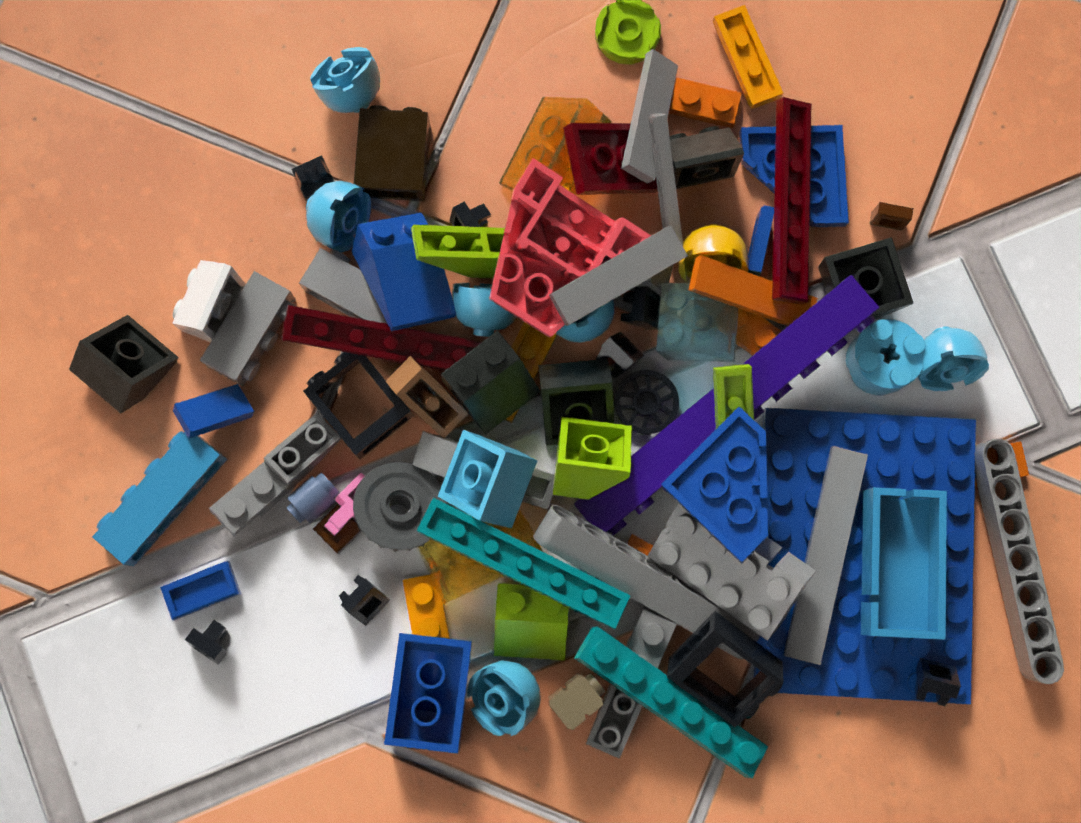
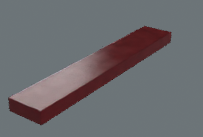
(792, 201)
(373, 338)

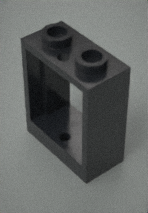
(379, 429)
(713, 632)

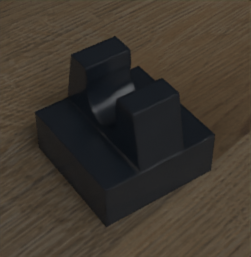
(312, 176)
(474, 217)
(644, 308)
(621, 351)
(364, 601)
(209, 642)
(937, 679)

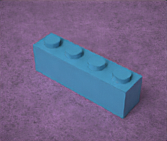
(158, 498)

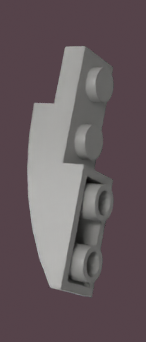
(436, 453)
(276, 475)
(620, 711)

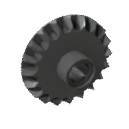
(388, 486)

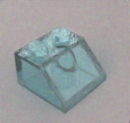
(695, 326)

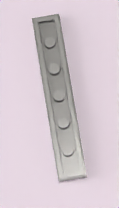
(826, 554)

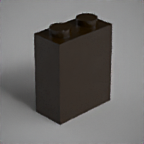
(392, 153)

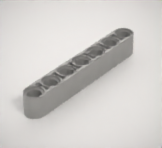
(628, 571)
(1029, 574)

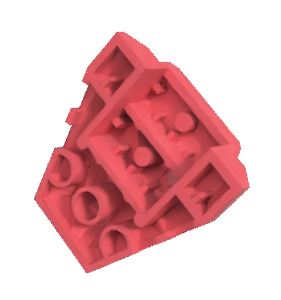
(550, 243)

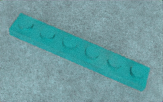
(523, 563)
(670, 702)

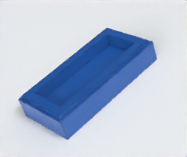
(760, 239)
(213, 411)
(200, 590)

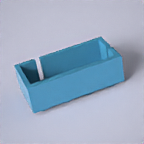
(904, 563)

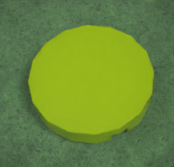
(627, 31)

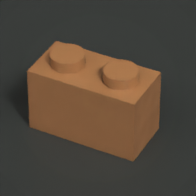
(426, 397)

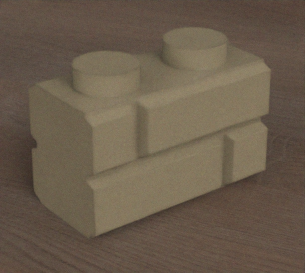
(577, 700)

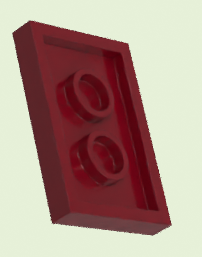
(597, 159)

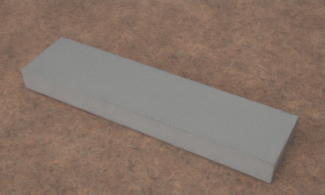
(652, 97)
(665, 172)
(618, 275)

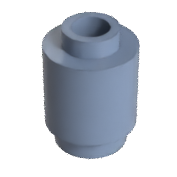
(312, 498)

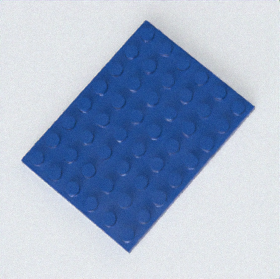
(901, 455)

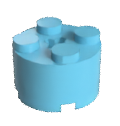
(903, 350)

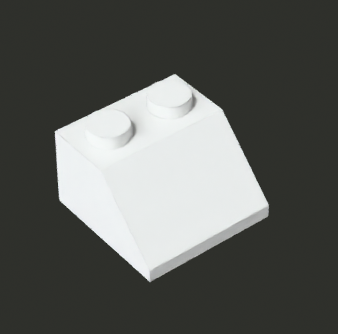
(208, 299)

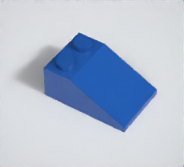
(403, 287)
(428, 693)

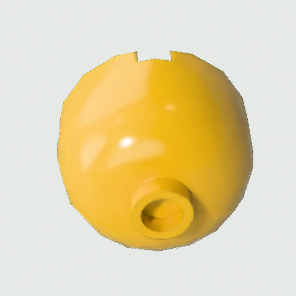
(716, 243)

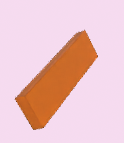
(743, 291)

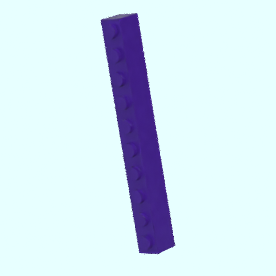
(773, 367)

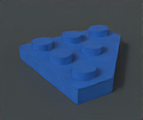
(827, 169)
(727, 485)

